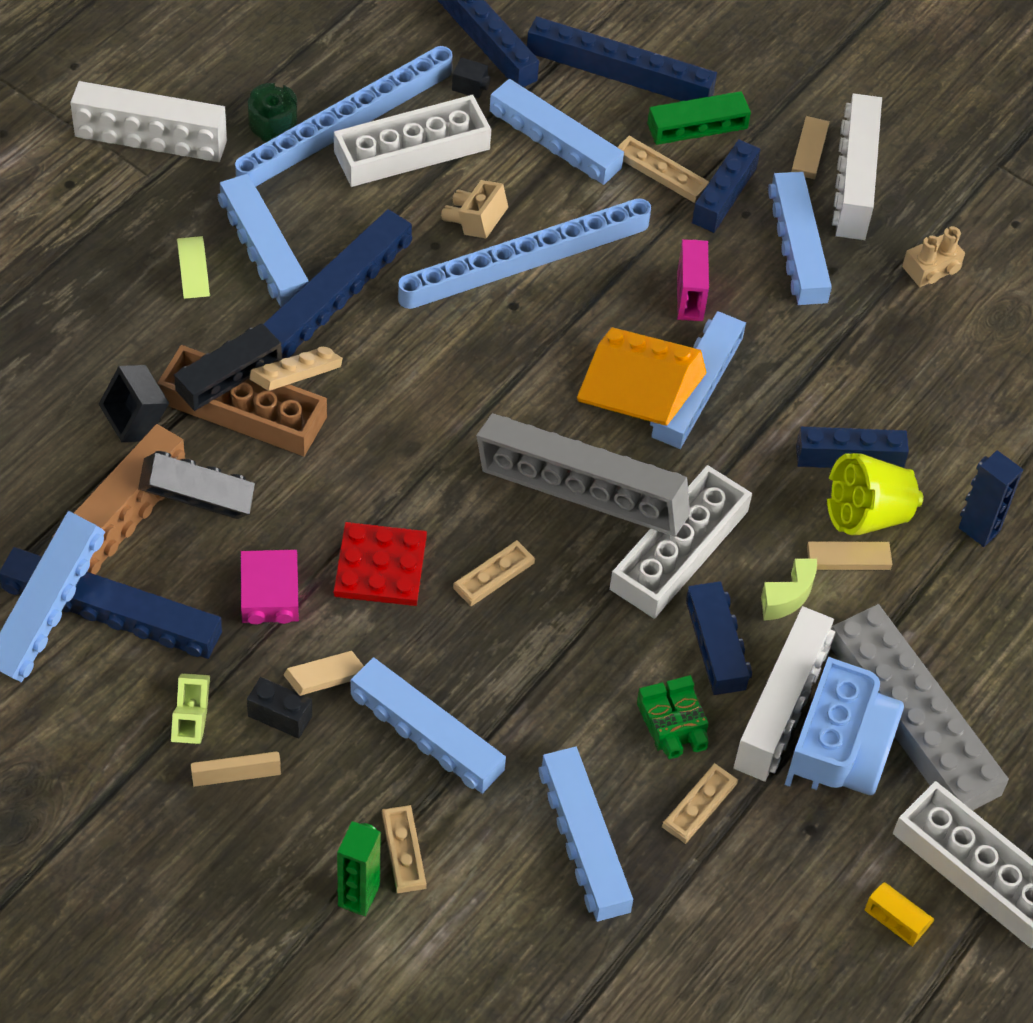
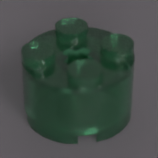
(271, 110)

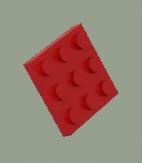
(380, 564)

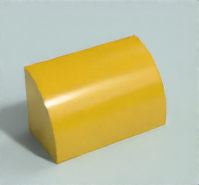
(898, 913)

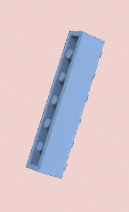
(556, 131)
(262, 238)
(800, 238)
(717, 347)
(47, 593)
(427, 725)
(586, 834)

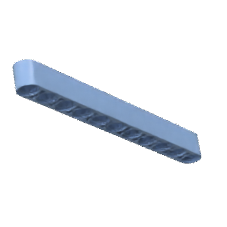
(353, 110)
(523, 253)

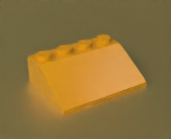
(641, 376)

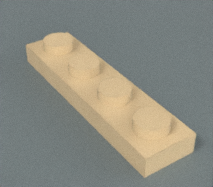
(662, 169)
(296, 368)

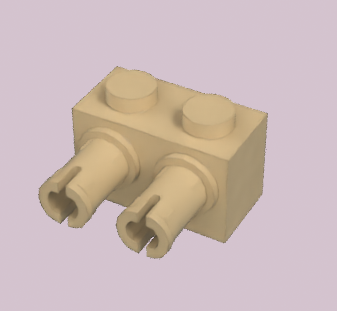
(479, 208)
(935, 257)

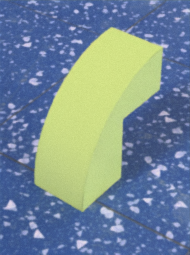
(193, 267)
(786, 597)
(191, 708)

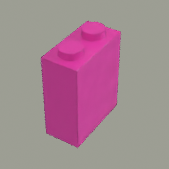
(692, 280)
(269, 586)

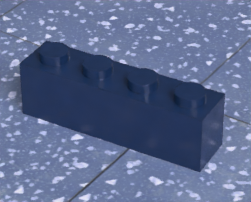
(726, 186)
(825, 445)
(990, 497)
(718, 638)

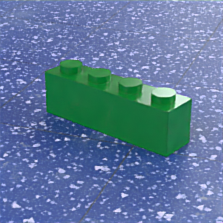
(698, 117)
(358, 868)

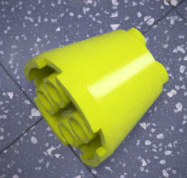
(871, 494)

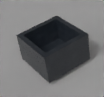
(133, 402)

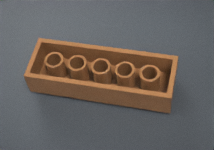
(280, 417)
(118, 503)

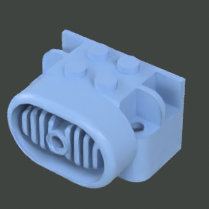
(846, 730)

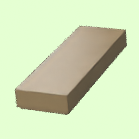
(810, 146)
(850, 555)
(493, 573)
(323, 673)
(235, 768)
(699, 803)
(403, 849)

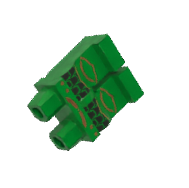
(674, 716)

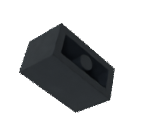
(279, 707)

